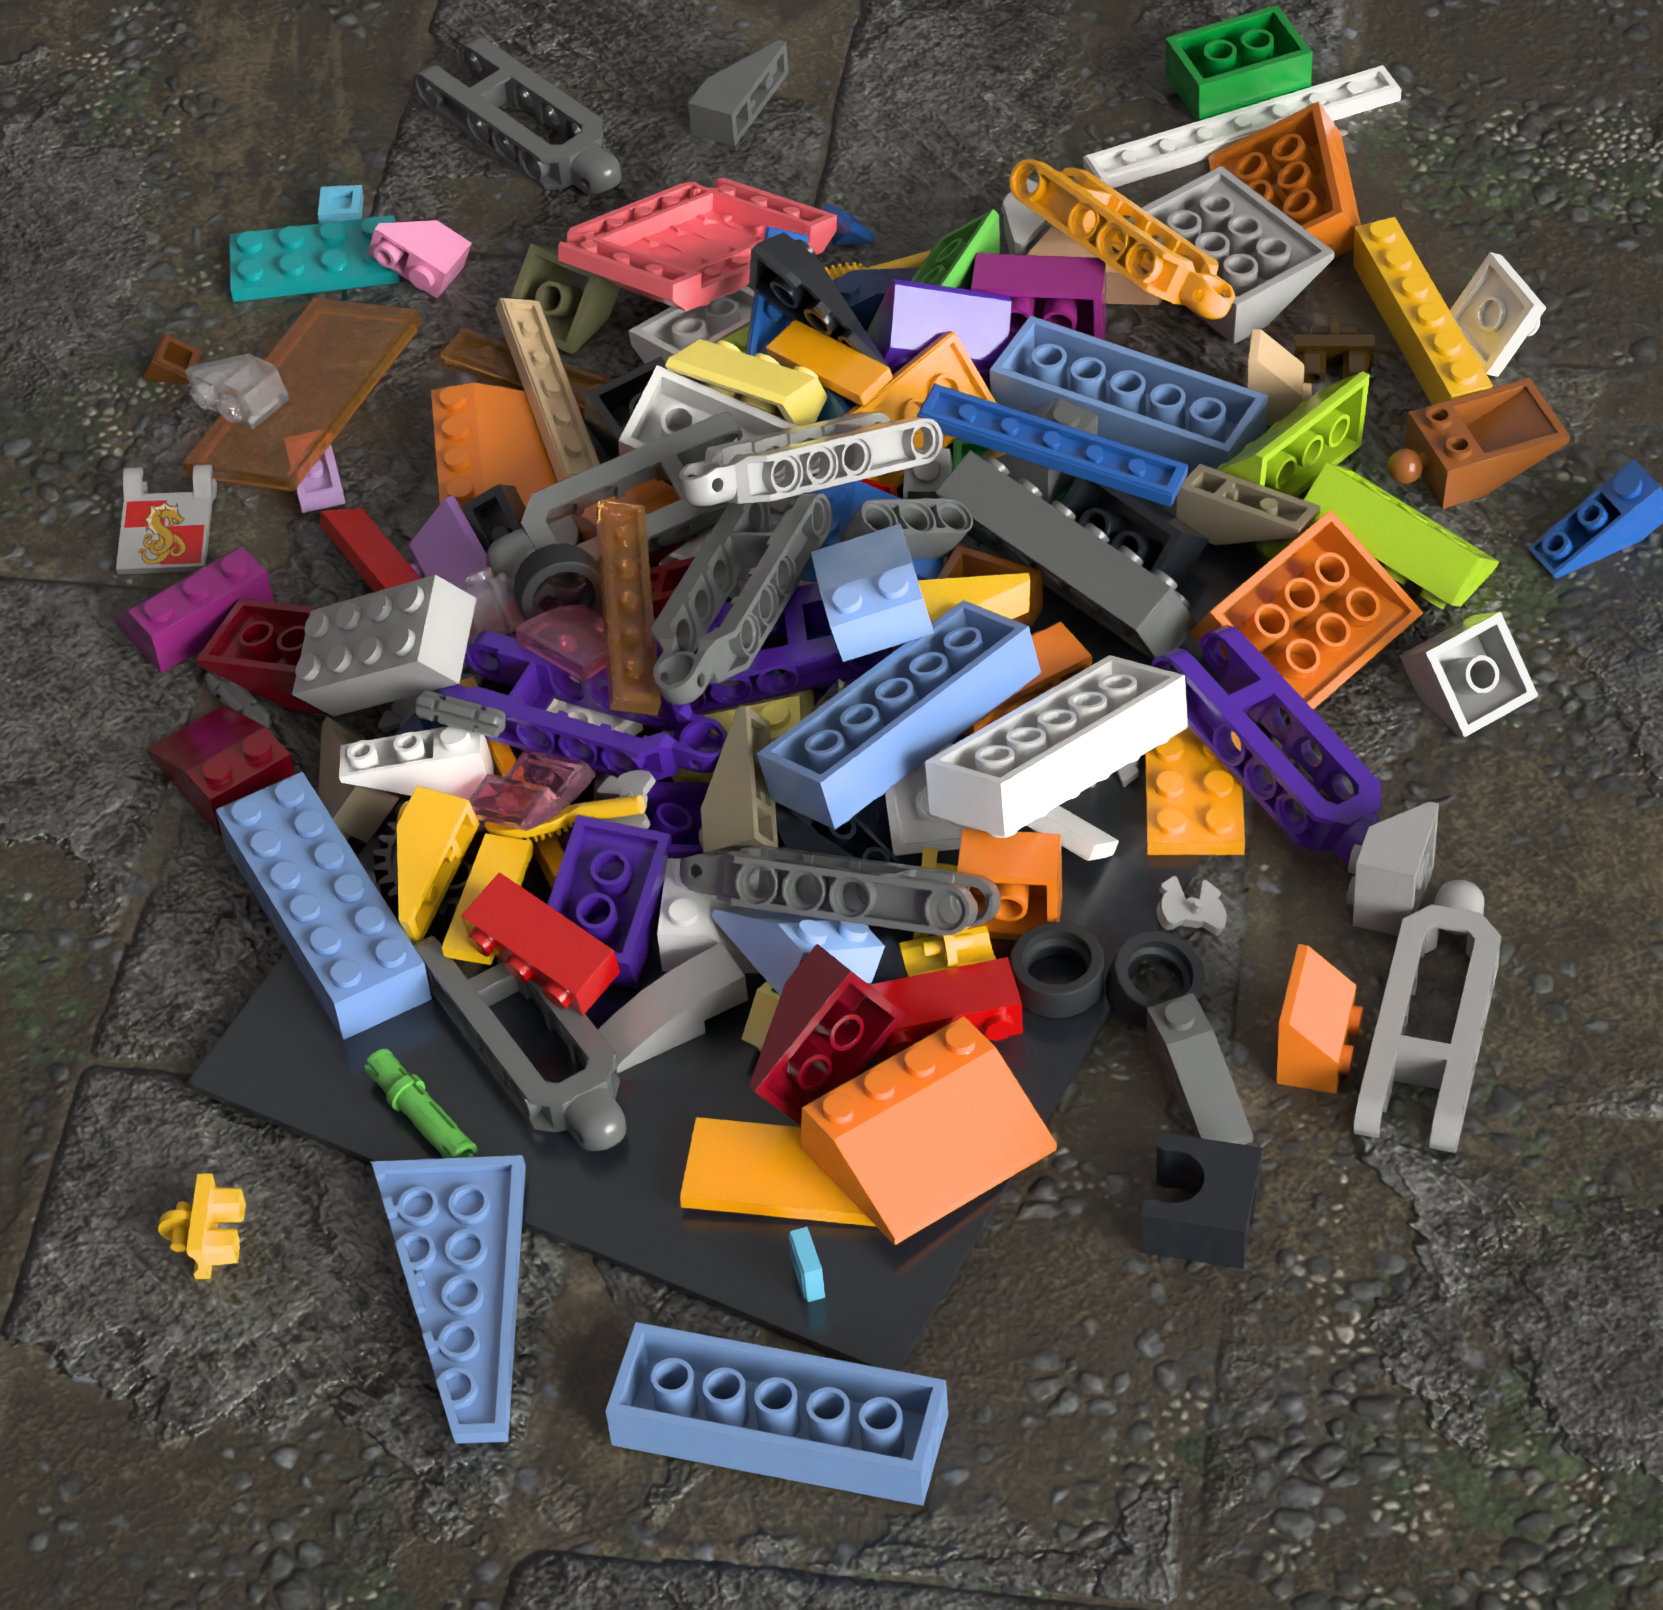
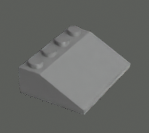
(1255, 245)

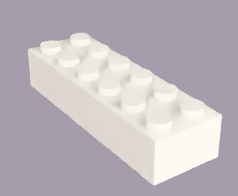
(1056, 746)

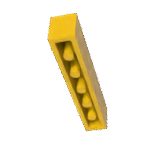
(1416, 313)

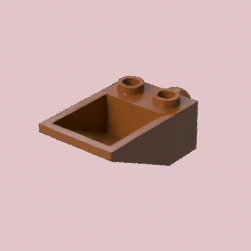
(1477, 442)

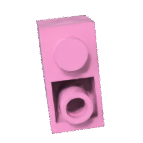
(421, 252)

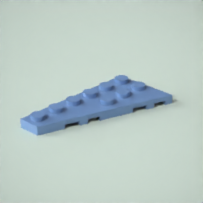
(461, 1260)

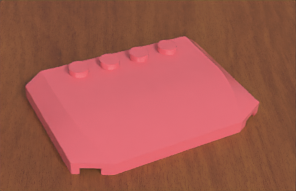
(689, 240)

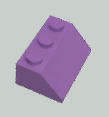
(447, 545)

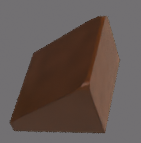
(171, 360)

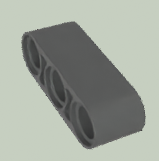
(929, 525)

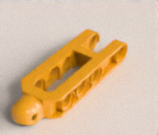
(1098, 220)

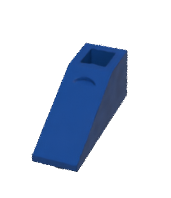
(1604, 523)

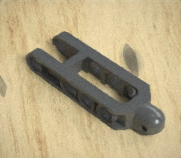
(508, 80)
(654, 460)
(733, 553)
(842, 888)
(577, 1104)

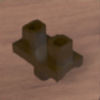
(1334, 347)

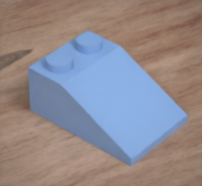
(871, 593)
(781, 941)

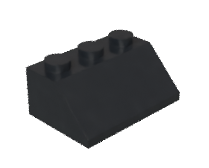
(1139, 525)

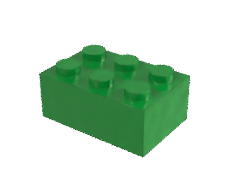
(1237, 62)

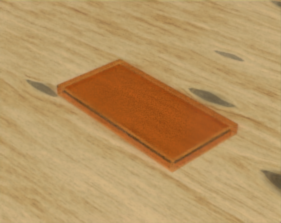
(328, 370)

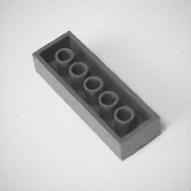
(1073, 558)

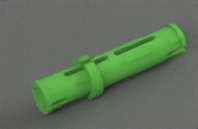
(408, 1094)

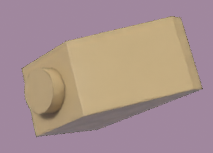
(1276, 374)

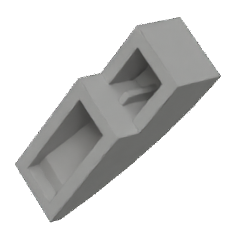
(675, 1007)

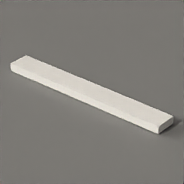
(1202, 138)

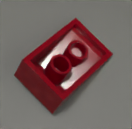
(260, 650)
(221, 760)
(820, 1033)

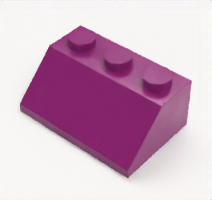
(189, 611)

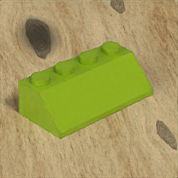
(1299, 446)
(1402, 537)

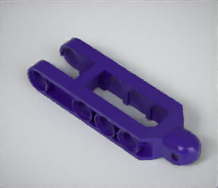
(807, 660)
(540, 682)
(1260, 692)

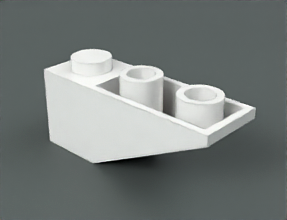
(435, 759)

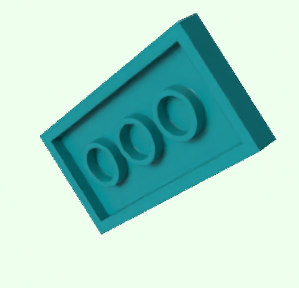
(306, 259)

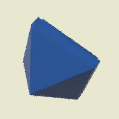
(848, 228)

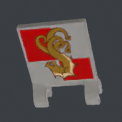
(165, 528)

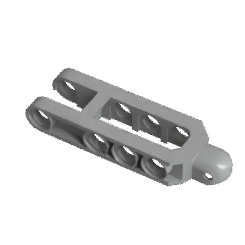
(836, 451)
(1425, 1062)

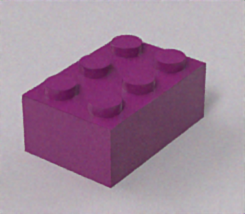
(1048, 288)

